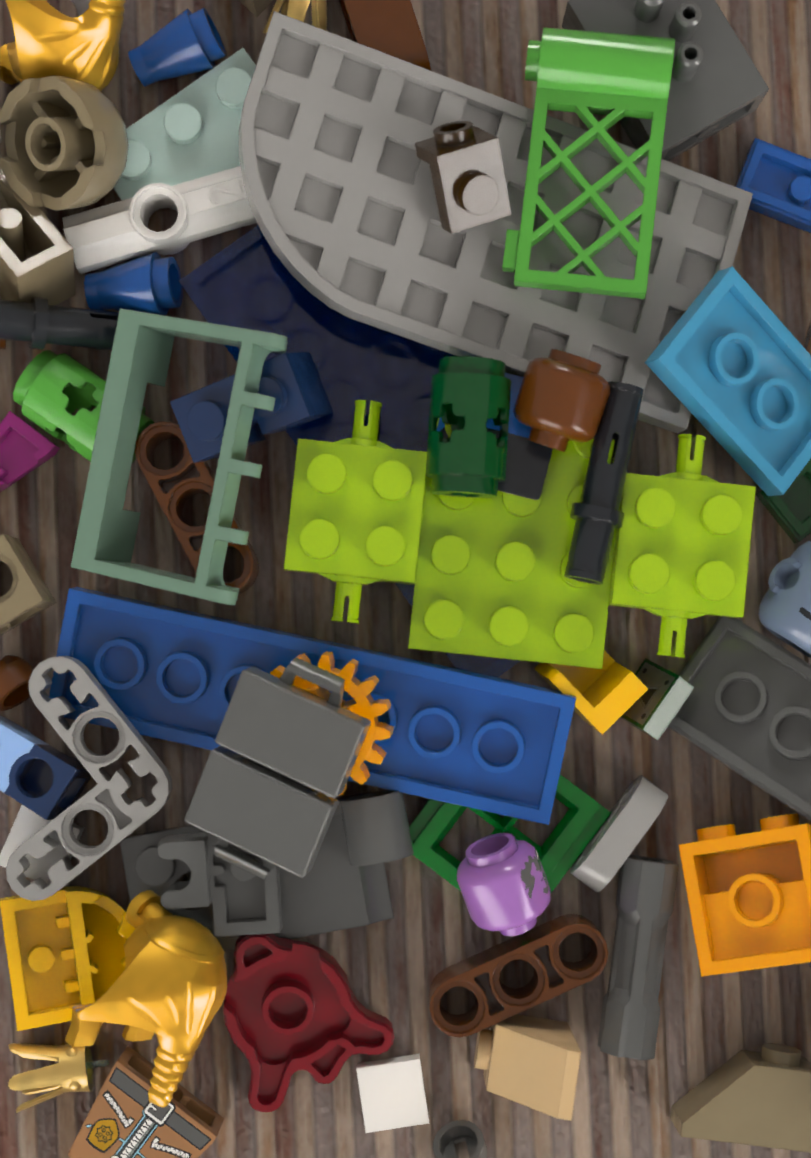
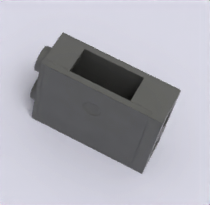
(711, 70)

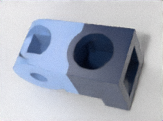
(37, 772)

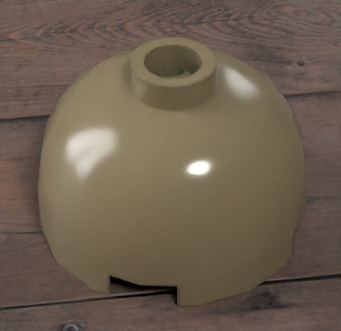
(62, 143)

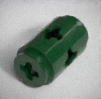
(465, 397)

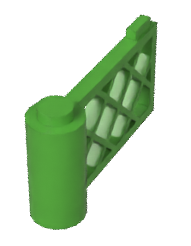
(588, 77)

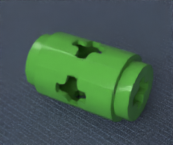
(54, 389)

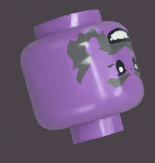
(503, 884)

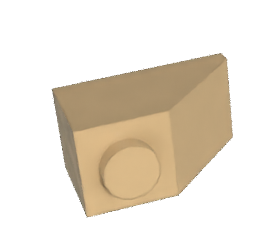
(531, 1063)

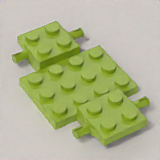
(497, 566)

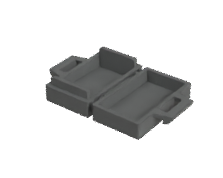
(277, 769)

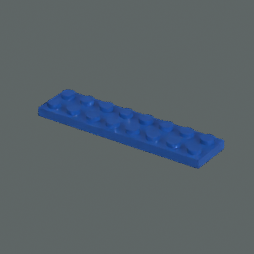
(453, 732)

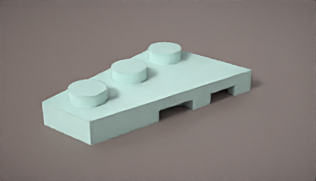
(190, 131)

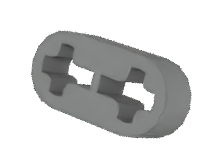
(619, 834)

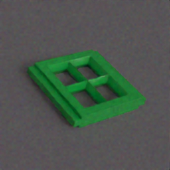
(556, 853)

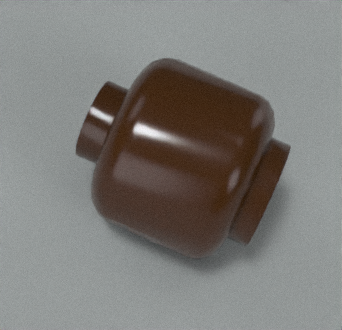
(561, 399)

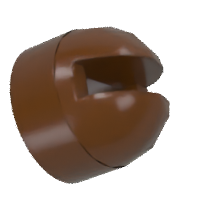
(14, 681)

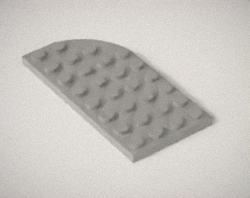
(361, 227)

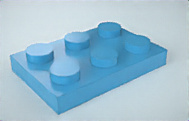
(742, 379)

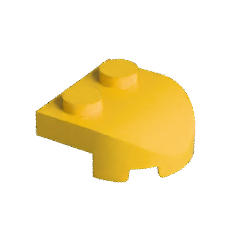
(62, 952)

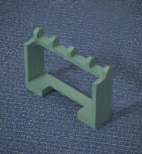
(141, 358)

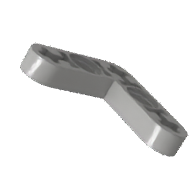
(106, 797)

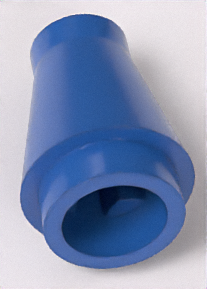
(178, 49)
(139, 285)

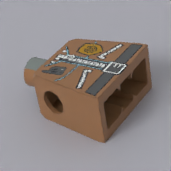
(130, 1126)

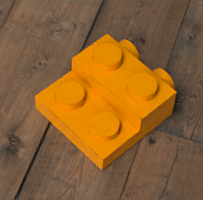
(750, 895)

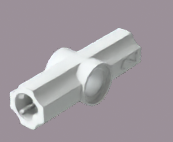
(121, 228)

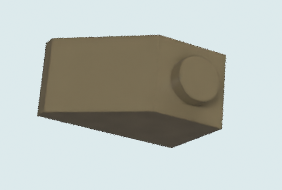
(32, 252)
(752, 1101)

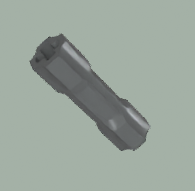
(631, 1003)

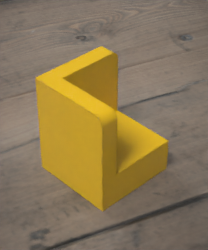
(600, 693)

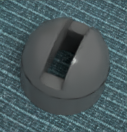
(458, 1132)

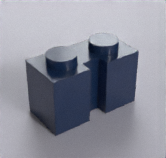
(287, 377)

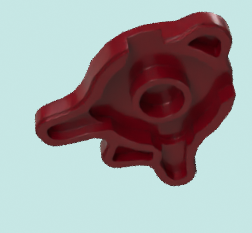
(295, 1012)

